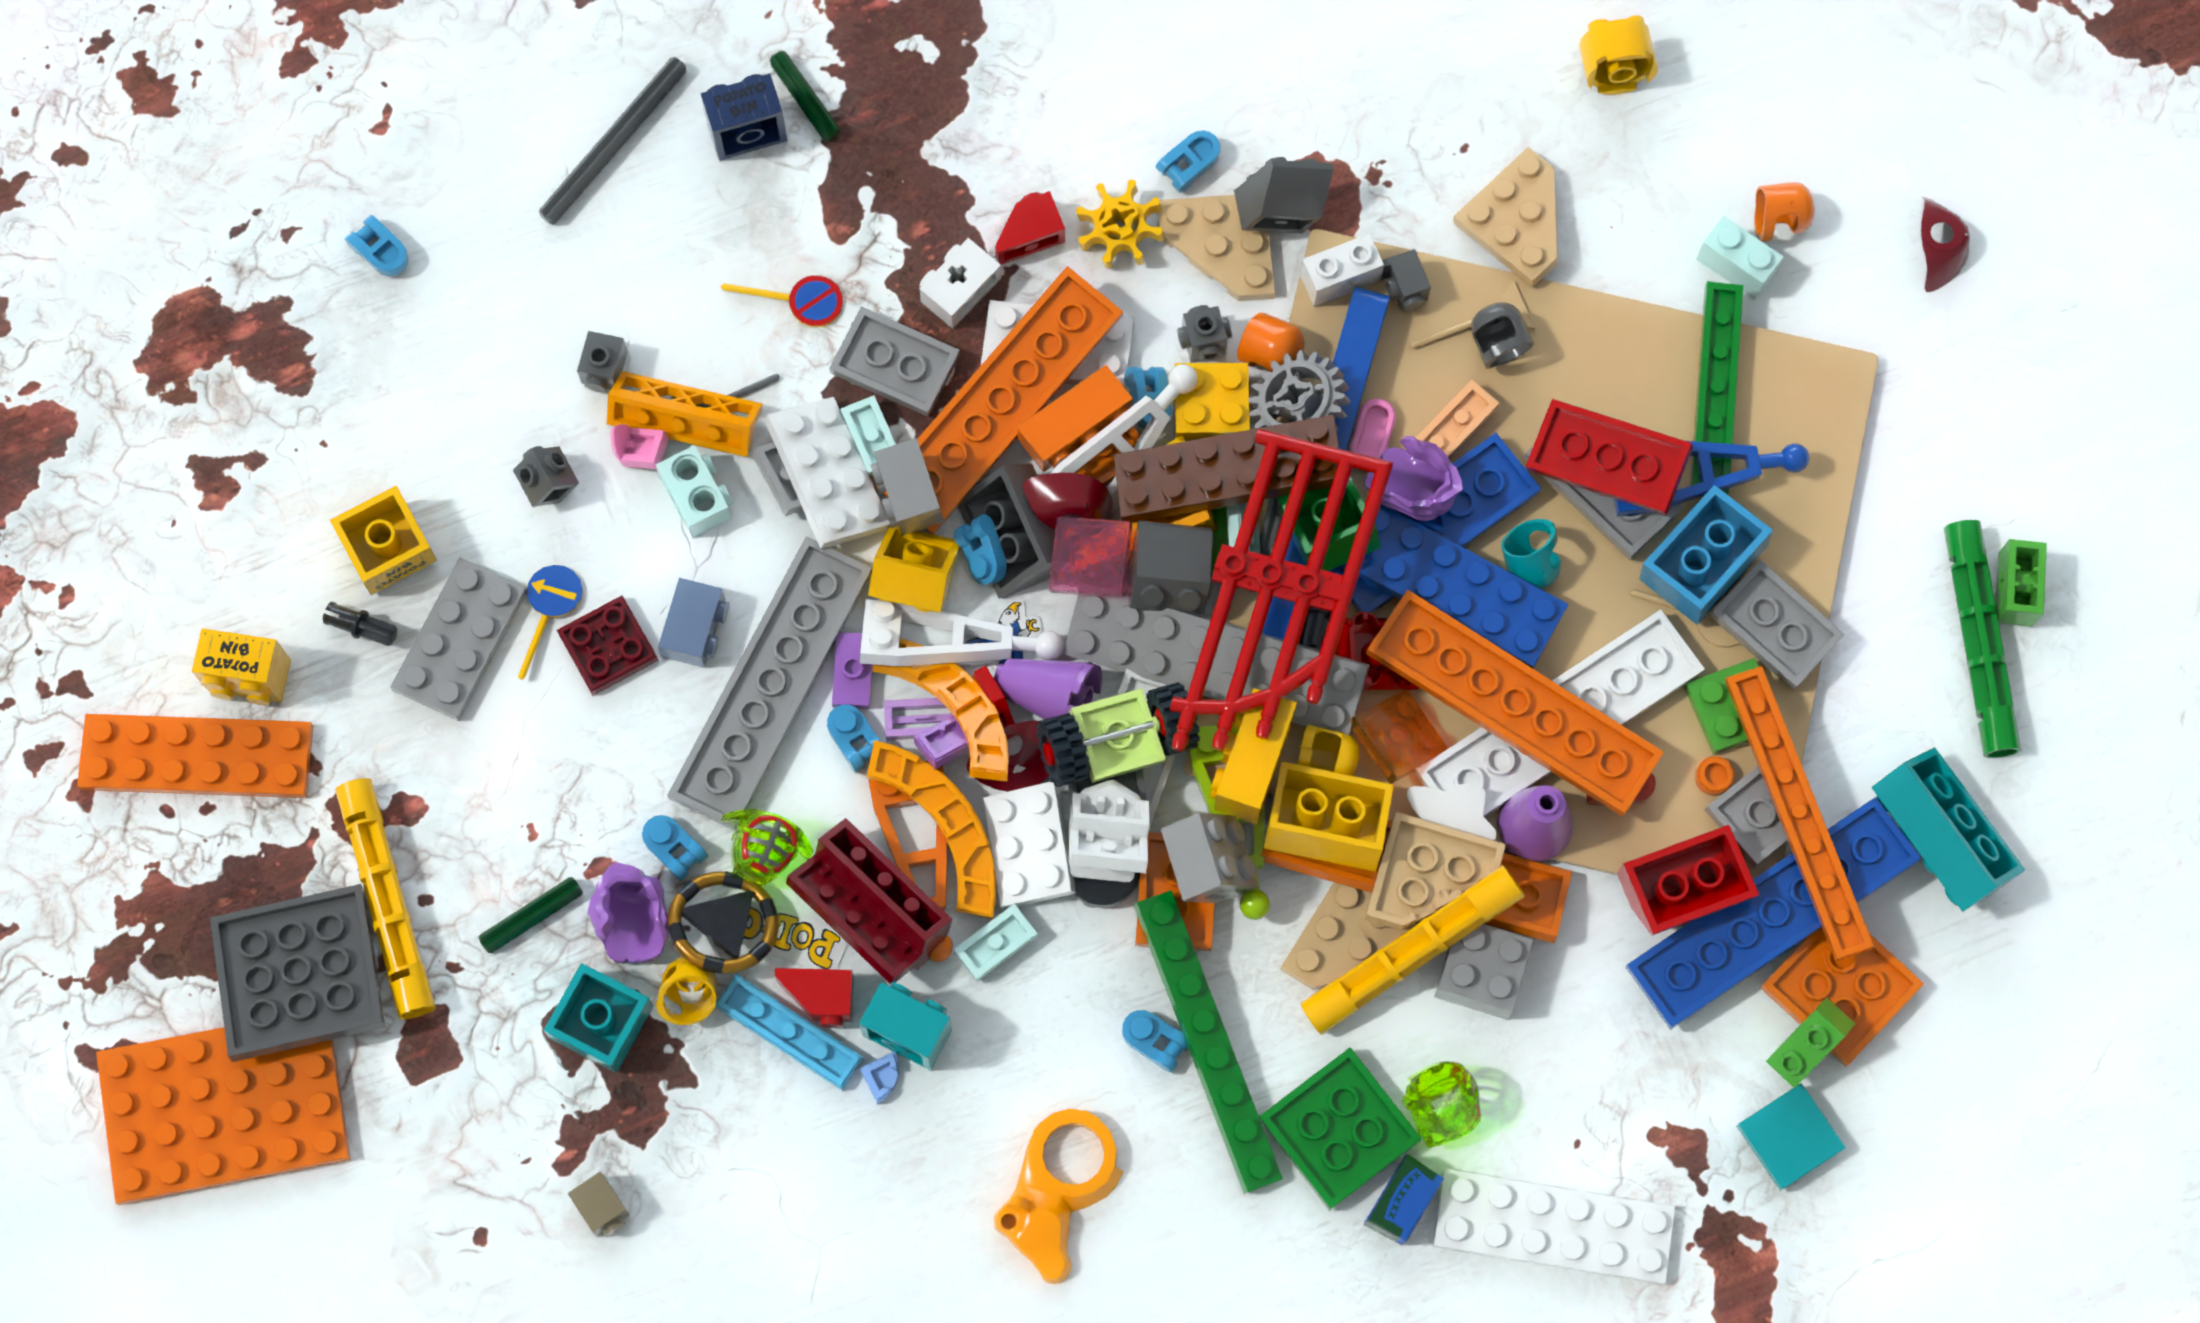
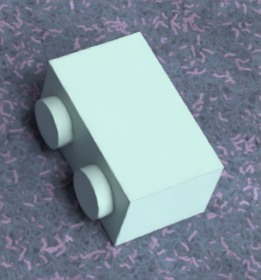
(1739, 257)

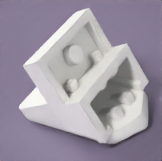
(1108, 833)

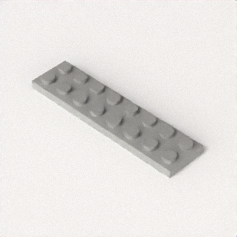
(1168, 645)
(770, 682)

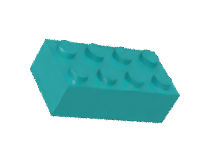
(1947, 829)

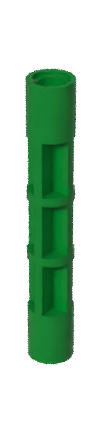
(1982, 639)

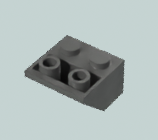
(1284, 195)

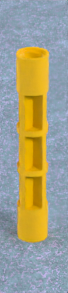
(385, 899)
(1412, 949)

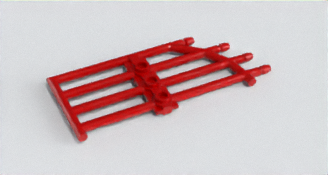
(1284, 580)

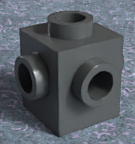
(1204, 333)
(545, 475)

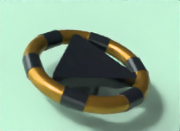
(722, 922)

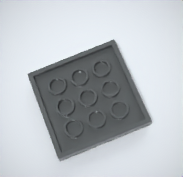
(296, 973)

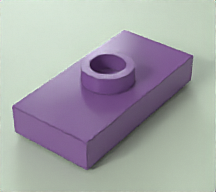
(851, 678)
(942, 742)

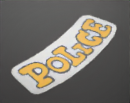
(799, 938)

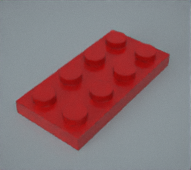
(1609, 456)

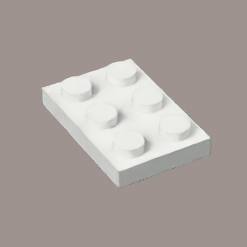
(1029, 845)

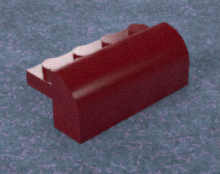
(870, 902)

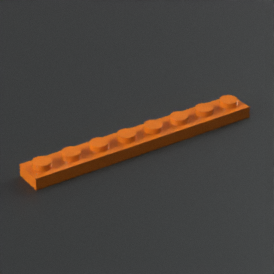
(1799, 814)

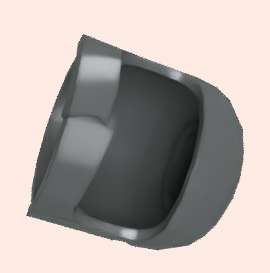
(1500, 334)

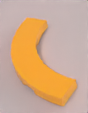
(968, 705)
(953, 816)

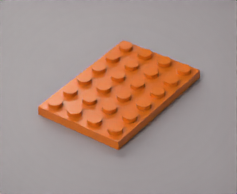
(197, 1121)

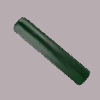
(804, 95)
(530, 915)

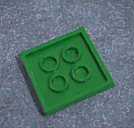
(1339, 1128)

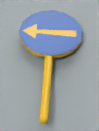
(552, 593)

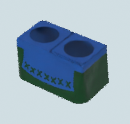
(1404, 1200)

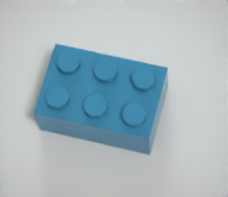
(1705, 554)

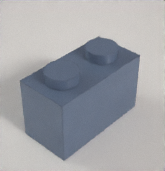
(693, 623)

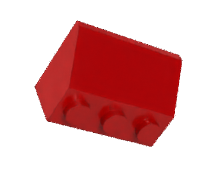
(1687, 880)

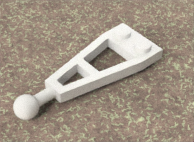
(1181, 380)
(883, 630)

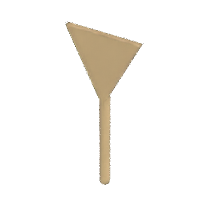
(1510, 295)

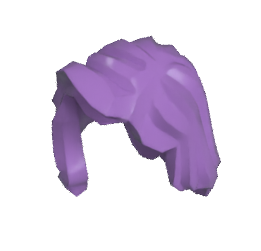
(1420, 481)
(629, 914)

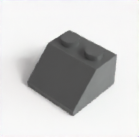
(1170, 567)

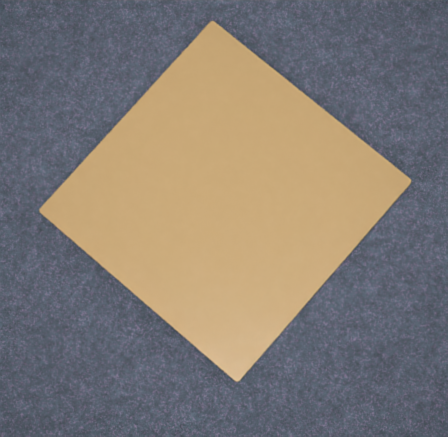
(1642, 369)

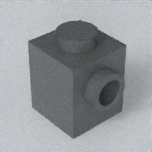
(601, 361)

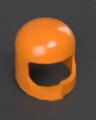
(1782, 203)
(1268, 340)

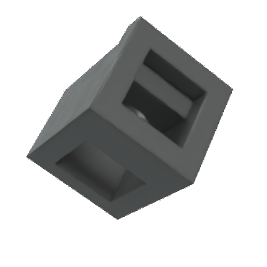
(1406, 280)

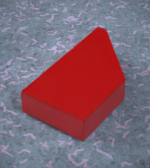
(995, 695)

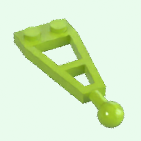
(1254, 903)

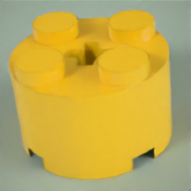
(1618, 55)

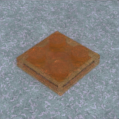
(1397, 736)

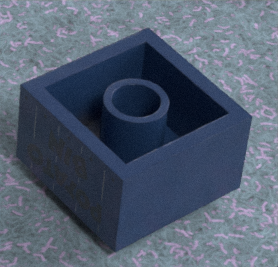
(744, 116)

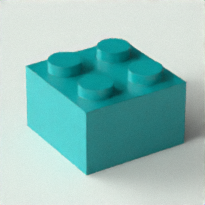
(598, 1018)
(906, 1024)

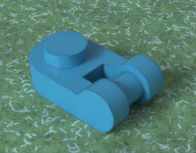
(1199, 150)
(386, 255)
(1136, 381)
(987, 562)
(846, 727)
(664, 836)
(1143, 1030)

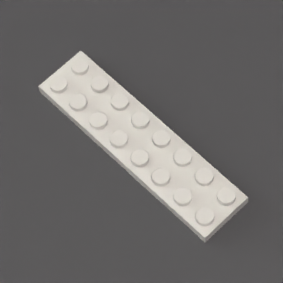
(1615, 680)

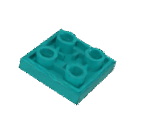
(1790, 1136)

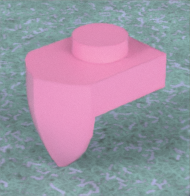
(638, 446)

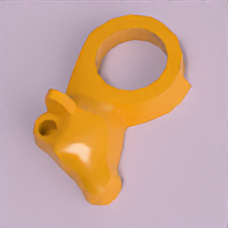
(1041, 1206)

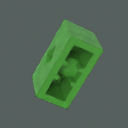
(2021, 582)
(1810, 1042)

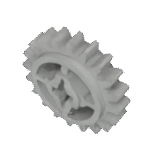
(1289, 397)

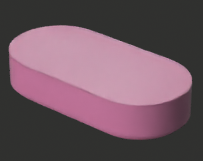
(1373, 428)

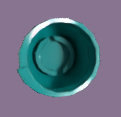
(1542, 564)

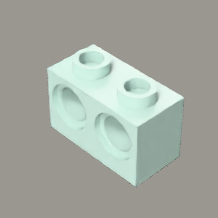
(688, 493)

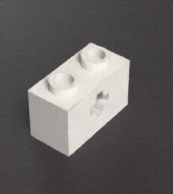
(1341, 269)
(956, 300)

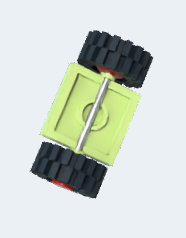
(1112, 736)

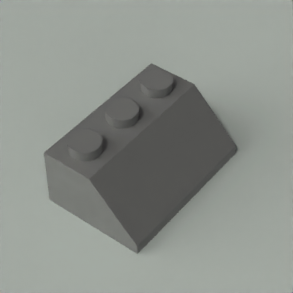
(1022, 535)

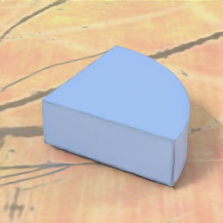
(882, 1076)

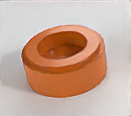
(1714, 775)

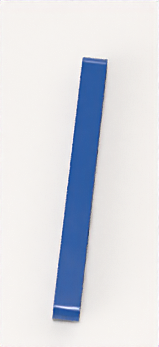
(1354, 360)

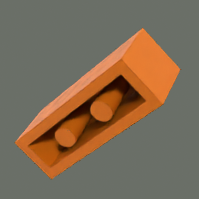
(1074, 418)

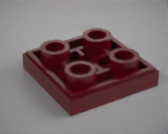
(607, 645)

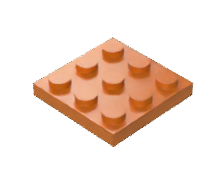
(1864, 987)

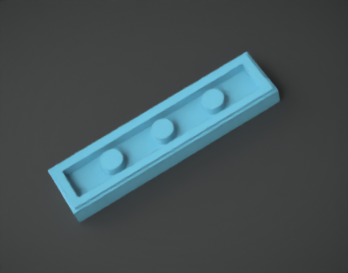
(789, 1032)

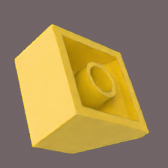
(914, 569)

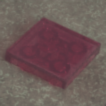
(1090, 557)

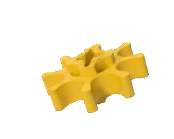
(1129, 213)

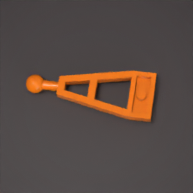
(887, 797)

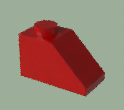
(1030, 228)
(821, 993)

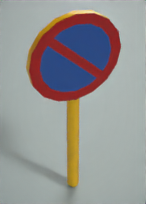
(812, 300)

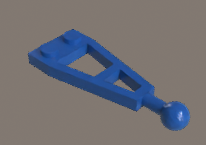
(1792, 458)

